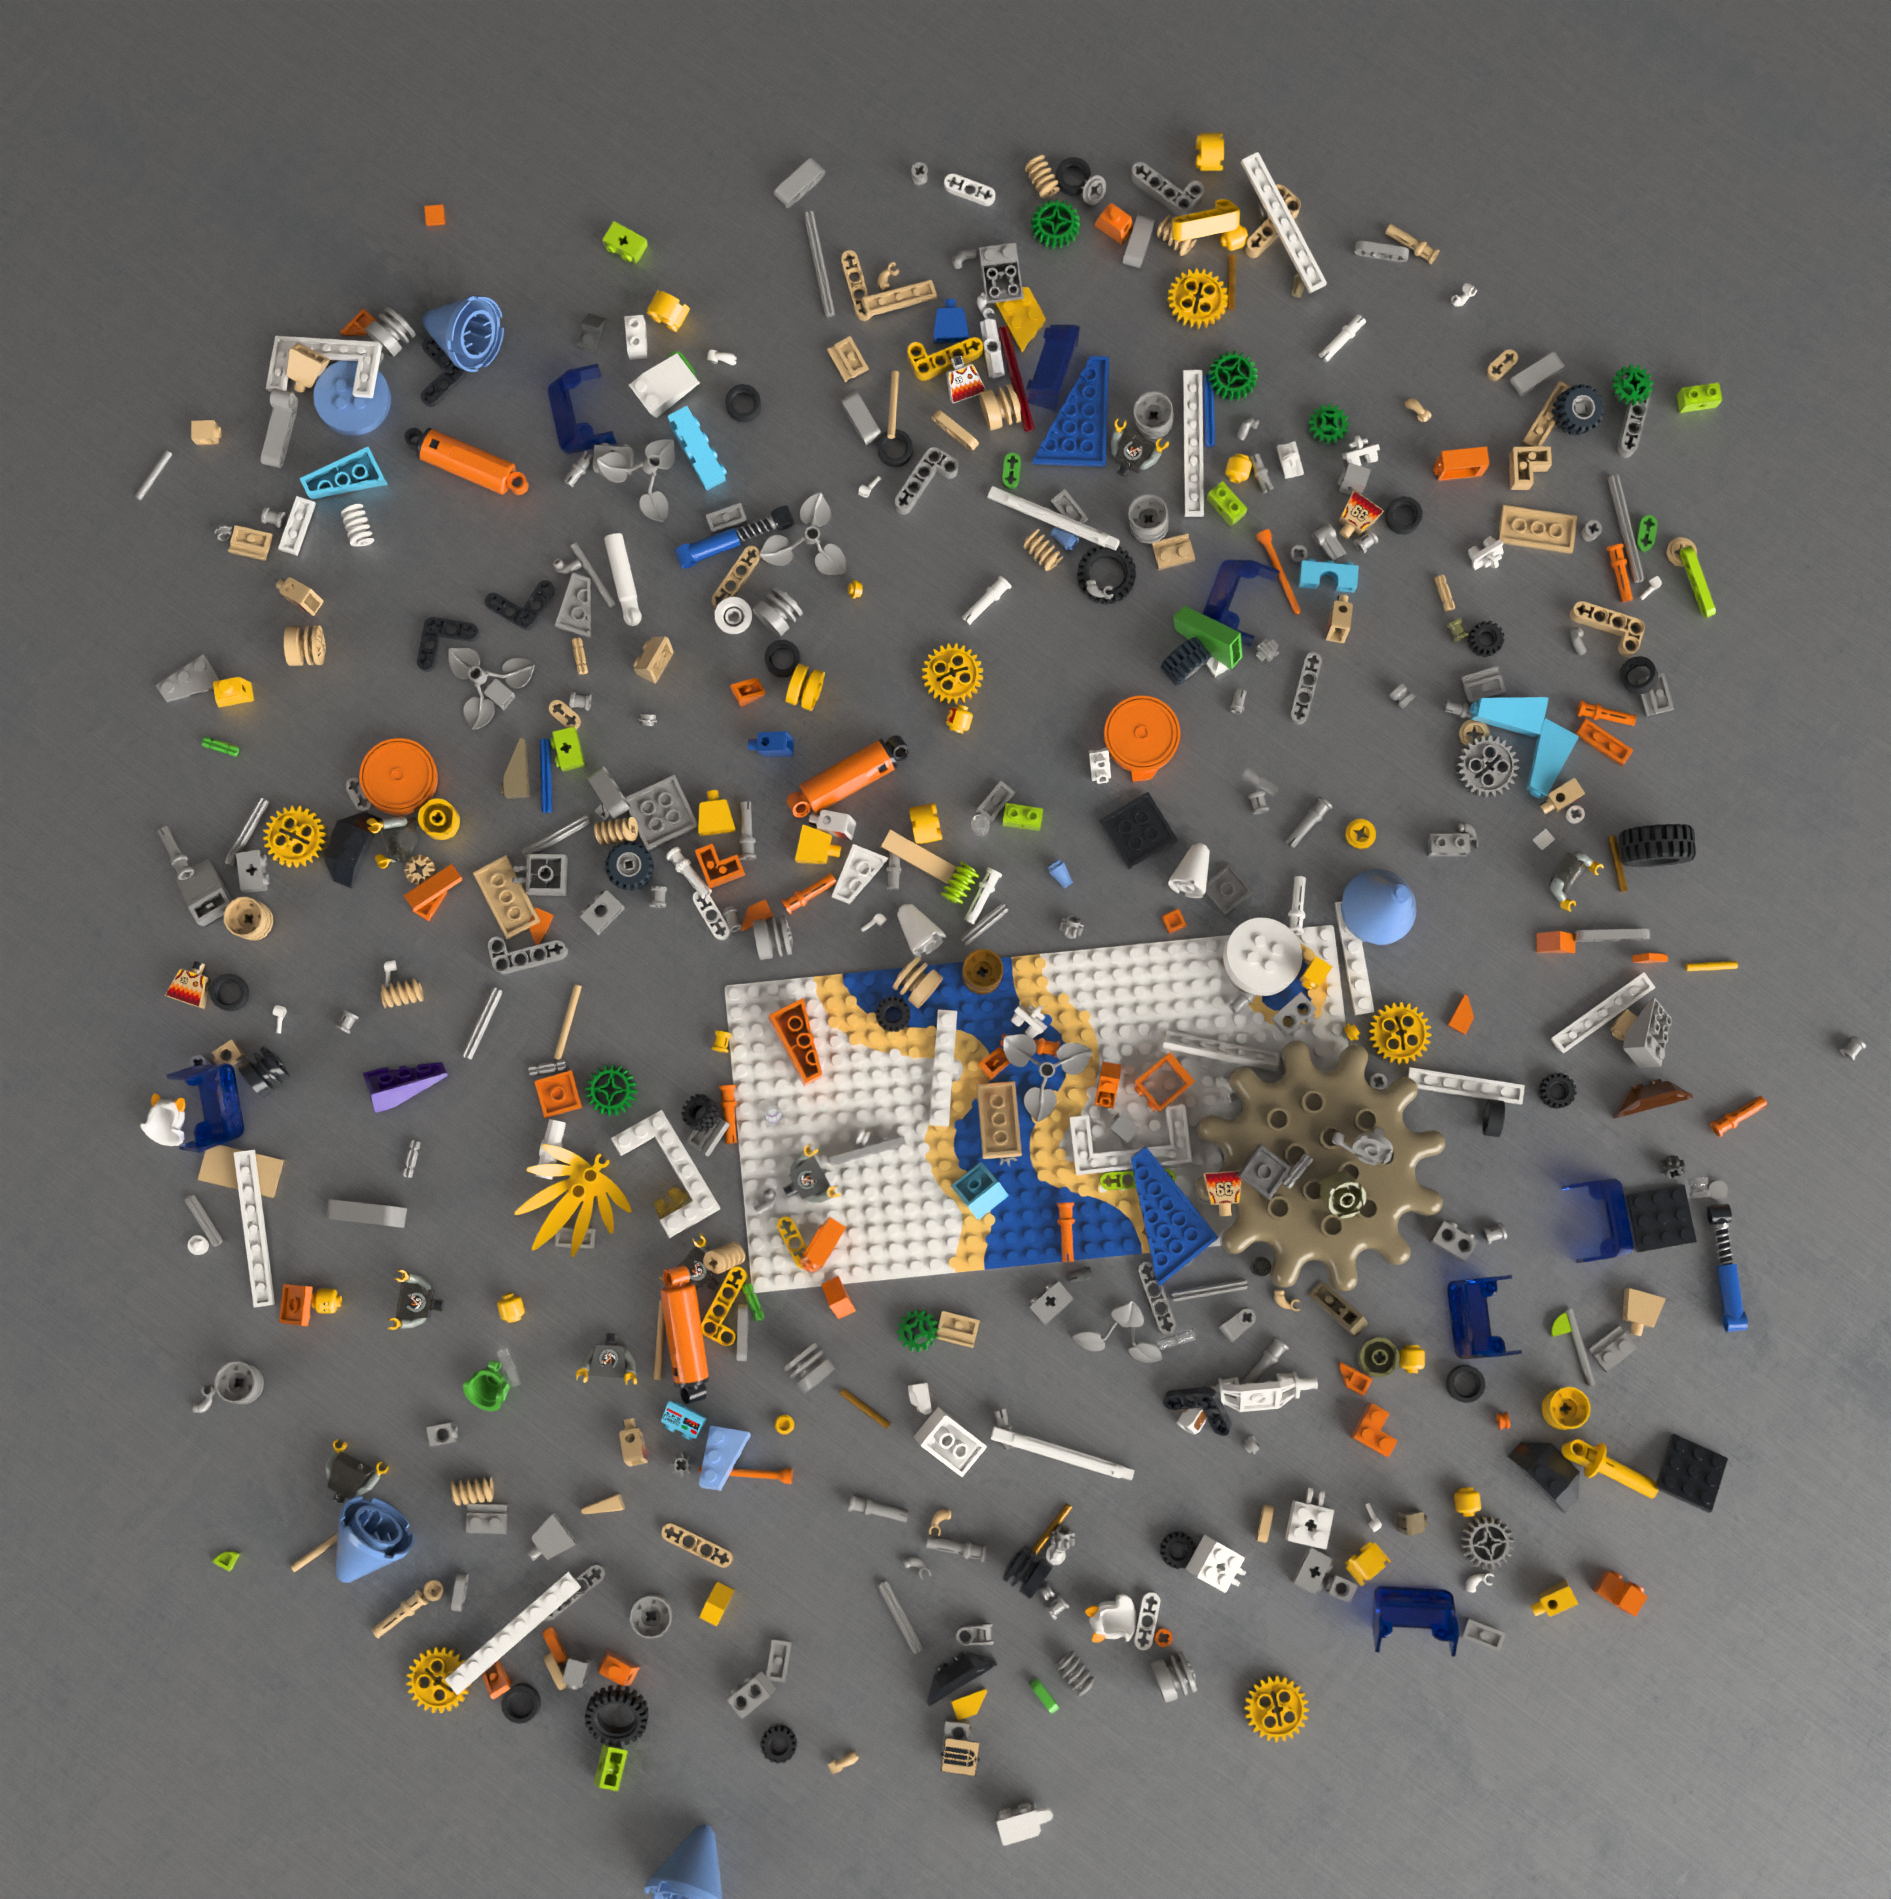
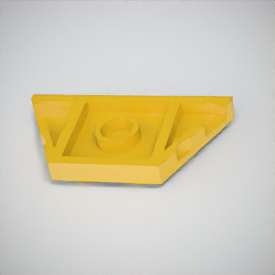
(1022, 317)

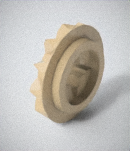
(1674, 546)
(1467, 727)
(428, 871)

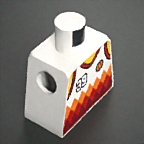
(963, 381)
(834, 823)

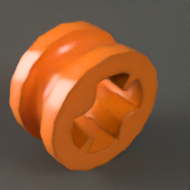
(1503, 1420)
(1164, 1631)

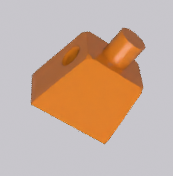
(1113, 223)
(617, 1668)

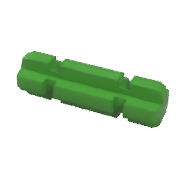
(220, 746)
(753, 1302)

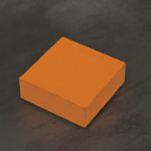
(434, 215)
(1173, 921)

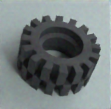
(1478, 646)
(884, 1006)
(1568, 1085)
(706, 1119)
(1177, 1537)
(778, 1731)

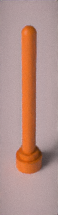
(1265, 539)
(784, 1475)

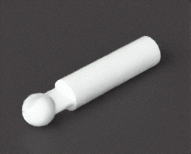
(623, 578)

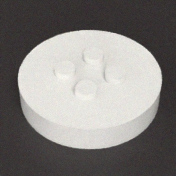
(1262, 956)

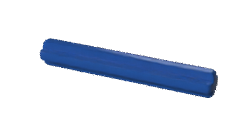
(1208, 408)
(545, 776)

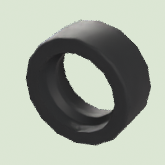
(1067, 163)
(739, 389)
(896, 462)
(1410, 502)
(782, 644)
(1633, 663)
(217, 984)
(1493, 1118)
(1480, 1384)
(506, 1705)

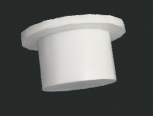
(733, 615)

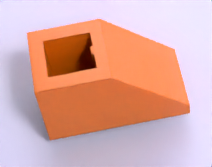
(1108, 1084)

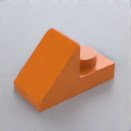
(496, 1680)

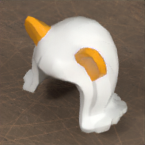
(165, 1121)
(1113, 1619)

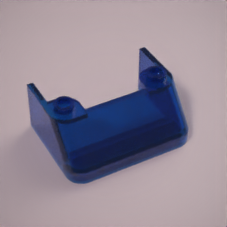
(1053, 365)
(574, 436)
(1225, 588)
(219, 1103)
(1620, 1232)
(1471, 1318)
(1415, 1609)

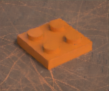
(558, 1094)
(295, 1304)

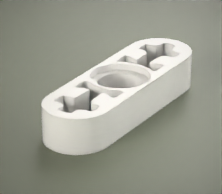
(967, 182)
(723, 924)
(1144, 1604)

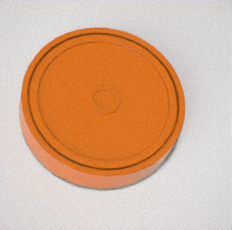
(1141, 734)
(398, 776)

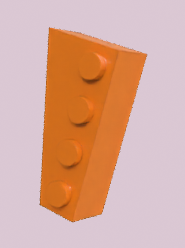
(797, 1040)

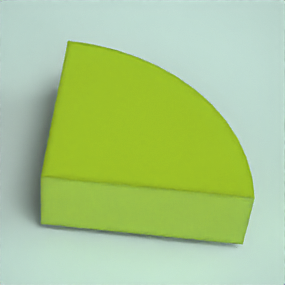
(1560, 1325)
(226, 1559)

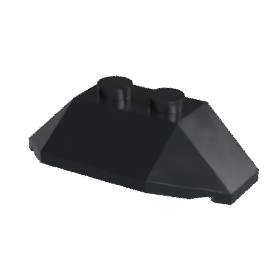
(348, 847)
(1549, 1471)
(957, 1674)

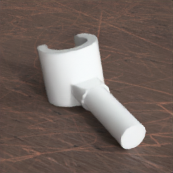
(866, 490)
(1655, 584)
(880, 919)
(389, 966)
(280, 1012)
(1375, 1524)

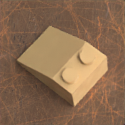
(654, 658)

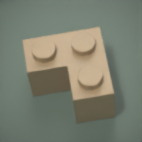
(1524, 462)

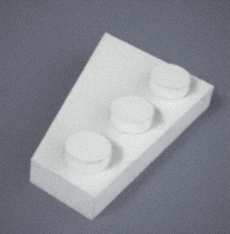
(857, 873)

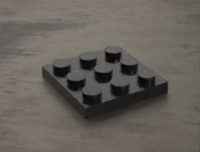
(1138, 830)
(1661, 1218)
(1691, 1473)

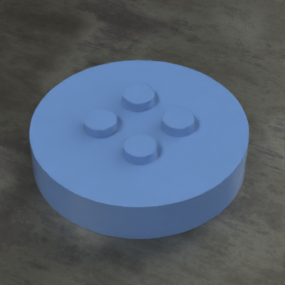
(341, 408)

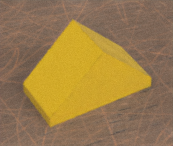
(716, 1603)

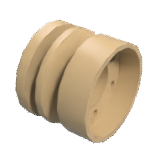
(1000, 406)
(304, 645)
(238, 920)
(918, 982)

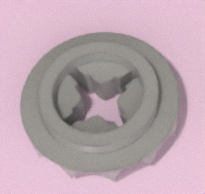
(1099, 189)

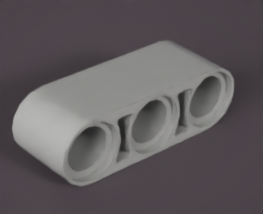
(799, 182)
(1139, 240)
(1537, 373)
(860, 417)
(609, 792)

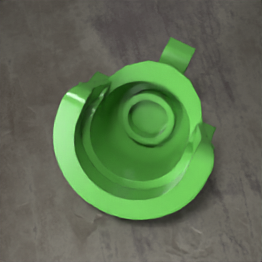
(487, 1387)

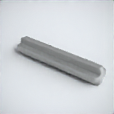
(984, 924)
(203, 1220)

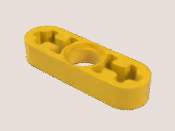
(784, 1232)

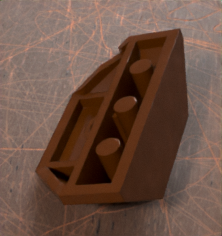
(1650, 1097)

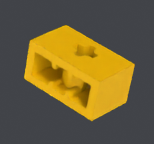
(1315, 973)

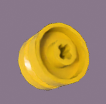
(805, 687)

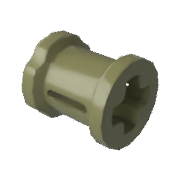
(1457, 630)

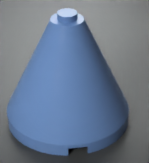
(467, 331)
(1378, 907)
(369, 1537)
(689, 1870)

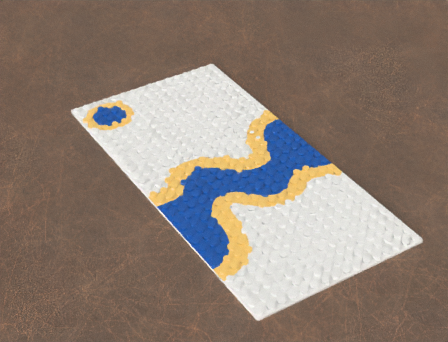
(901, 1201)

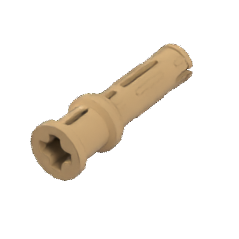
(1419, 248)
(406, 1608)

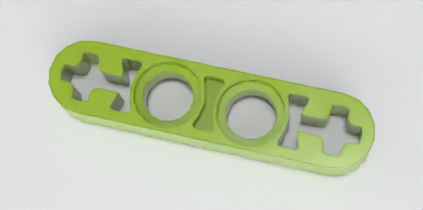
(1697, 581)
(1113, 1186)

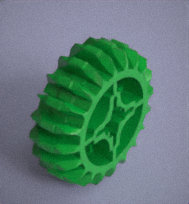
(1056, 208)
(1240, 378)
(611, 1081)

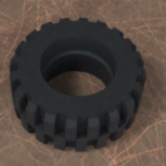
(1657, 845)

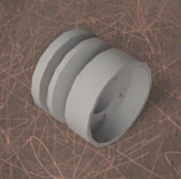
(390, 331)
(1154, 405)
(1144, 510)
(781, 607)
(772, 937)
(809, 1368)
(228, 1382)
(651, 1628)
(1174, 1676)

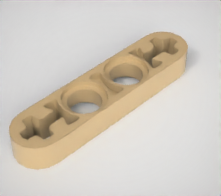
(854, 285)
(733, 576)
(696, 1547)

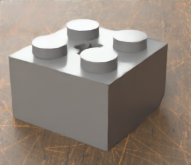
(537, 866)

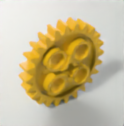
(1214, 302)
(959, 689)
(302, 821)
(1382, 1036)
(427, 1694)
(1259, 1713)

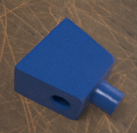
(950, 324)
(773, 744)

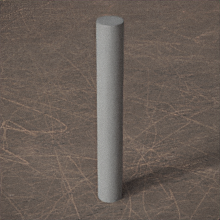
(153, 475)

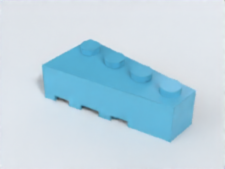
(696, 448)
(345, 475)

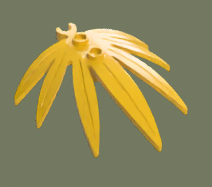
(583, 1185)

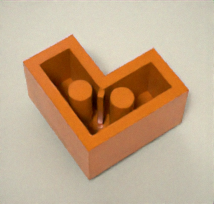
(717, 871)
(1369, 1433)
(1624, 1596)

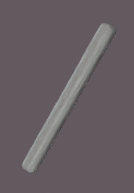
(819, 264)
(1626, 529)

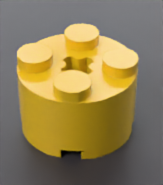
(1210, 151)
(668, 310)
(433, 810)
(925, 823)
(1367, 1563)

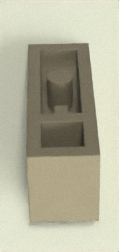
(516, 776)
(1339, 1309)
(1411, 1522)

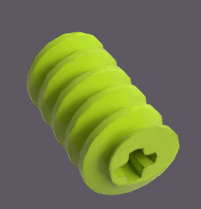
(959, 884)

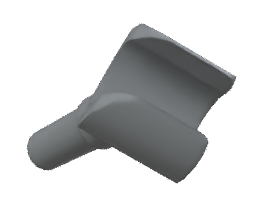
(1338, 1139)

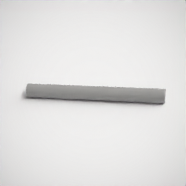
(592, 574)
(1580, 1348)

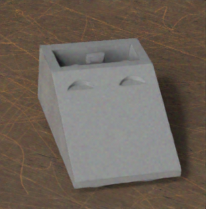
(1000, 273)
(205, 893)
(1648, 1036)

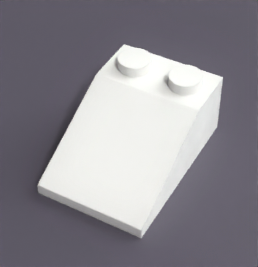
(664, 385)
(949, 1442)

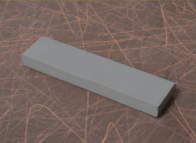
(866, 1151)

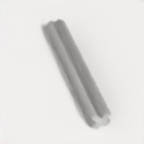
(247, 831)
(557, 835)
(482, 1023)
(1208, 1290)
(900, 1617)

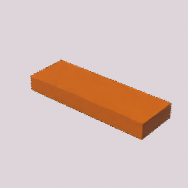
(1603, 742)
(433, 887)

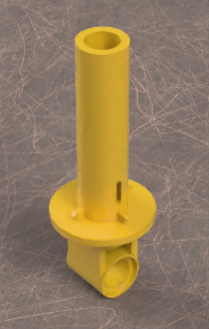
(1595, 1461)

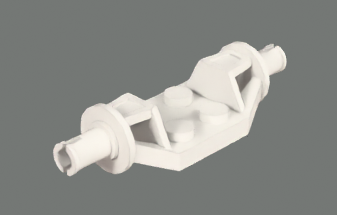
(1263, 1395)

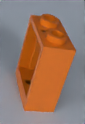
(1461, 463)
(1179, 1071)
(821, 1245)

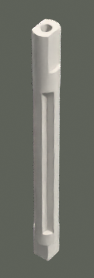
(1053, 518)
(1061, 1453)

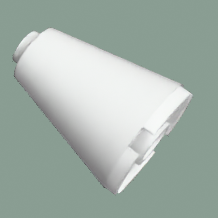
(1192, 872)
(919, 930)

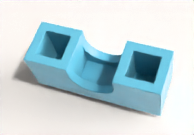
(1344, 574)

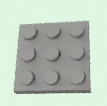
(661, 812)

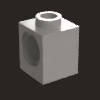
(499, 694)
(1123, 1127)
(433, 1434)
(1347, 1594)

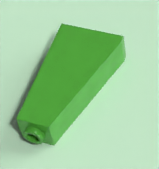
(1217, 638)

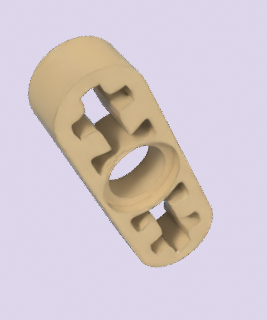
(955, 430)

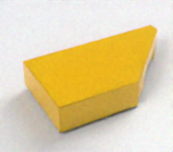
(969, 1704)

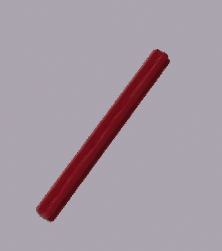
(1016, 377)

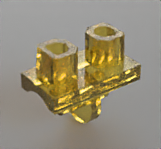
(677, 1198)

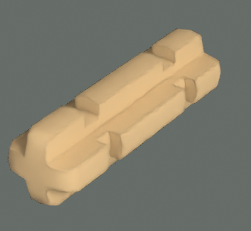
(1444, 593)
(579, 656)

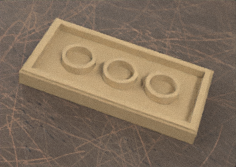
(1537, 529)
(506, 899)
(999, 1120)
(220, 1169)

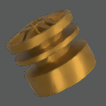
(990, 964)

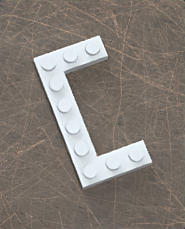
(364, 352)
(1088, 1163)
(703, 1200)

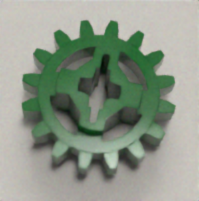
(1636, 378)
(1323, 418)
(919, 1323)

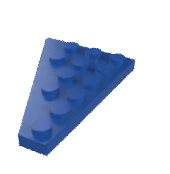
(1081, 426)
(1171, 1222)

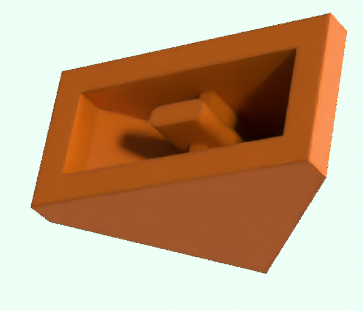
(747, 691)
(1555, 942)
(994, 1063)
(838, 1297)

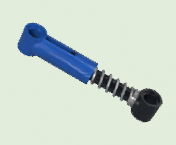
(691, 554)
(1734, 1316)

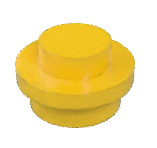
(854, 589)
(1352, 1032)
(784, 1424)

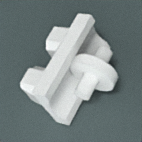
(1370, 451)
(1290, 460)
(1487, 556)
(1100, 765)
(1023, 1014)

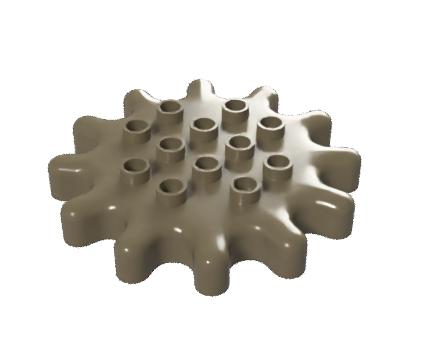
(1300, 1118)

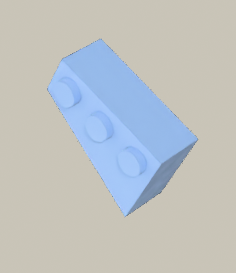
(721, 1454)

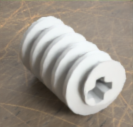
(355, 525)

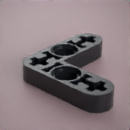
(447, 370)
(521, 613)
(436, 634)
(1177, 1401)

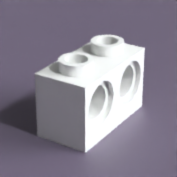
(636, 337)

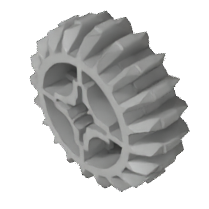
(1485, 1533)

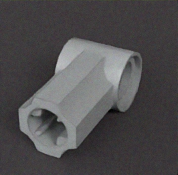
(1326, 538)

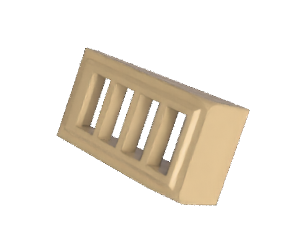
(609, 1504)

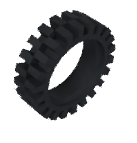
(1104, 552)
(611, 1733)

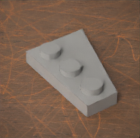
(576, 607)
(189, 680)

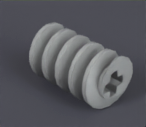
(1075, 1673)

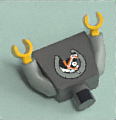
(809, 1179)
(608, 1361)

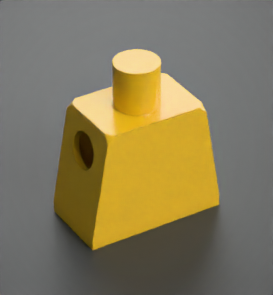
(231, 691)
(715, 816)
(815, 847)
(1563, 1598)

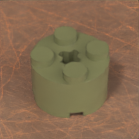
(1342, 1194)
(1386, 1349)

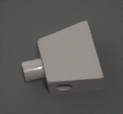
(551, 1539)

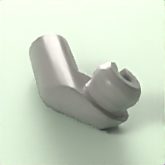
(768, 1201)

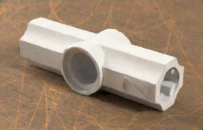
(990, 338)
(553, 1137)

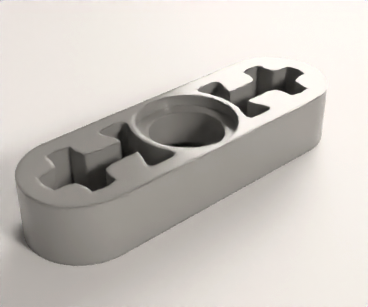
(1381, 251)
(742, 1332)

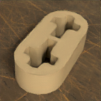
(1504, 367)
(567, 712)
(1264, 1523)
(555, 1670)

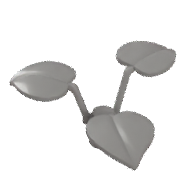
(658, 455)
(813, 512)
(465, 664)
(1072, 1056)
(1126, 1316)

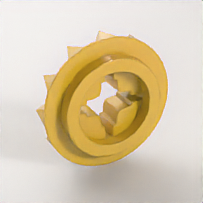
(1369, 832)

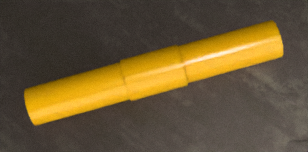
(1711, 965)

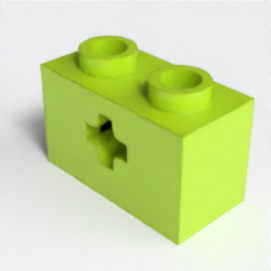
(620, 235)
(1699, 397)
(1226, 503)
(574, 758)
(1022, 817)
(610, 1767)

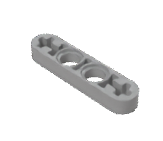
(1306, 688)
(1612, 935)
(1153, 1299)
(578, 1594)

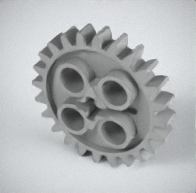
(1477, 753)

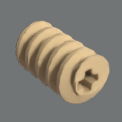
(1040, 177)
(1165, 230)
(1041, 550)
(616, 831)
(401, 993)
(724, 1257)
(472, 1491)

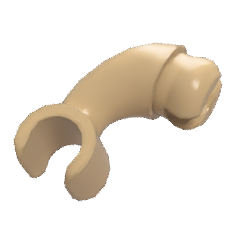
(883, 277)
(1423, 414)
(1281, 1300)
(938, 1517)
(849, 1759)

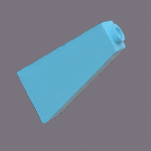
(1515, 714)
(1549, 757)

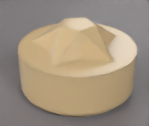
(433, 1590)

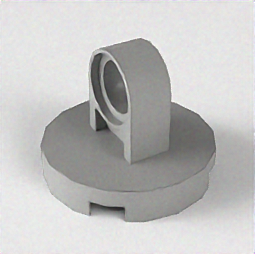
(1373, 1147)

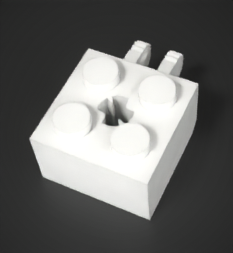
(1303, 1512)
(1216, 1564)
(1021, 1822)

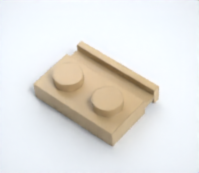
(847, 359)
(250, 543)
(1173, 551)
(957, 1329)

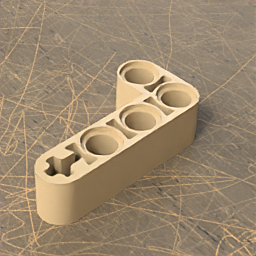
(1264, 241)
(1606, 624)

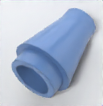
(1064, 538)
(1060, 873)

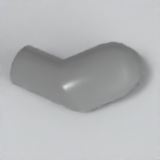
(961, 256)
(1245, 426)
(565, 568)
(1575, 635)

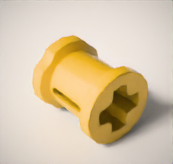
(721, 1041)

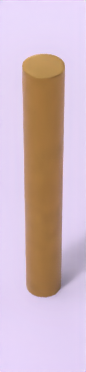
(1231, 282)
(1617, 863)
(865, 1408)
(1053, 1526)

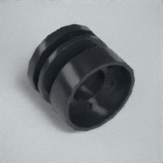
(264, 1071)
(1027, 1571)

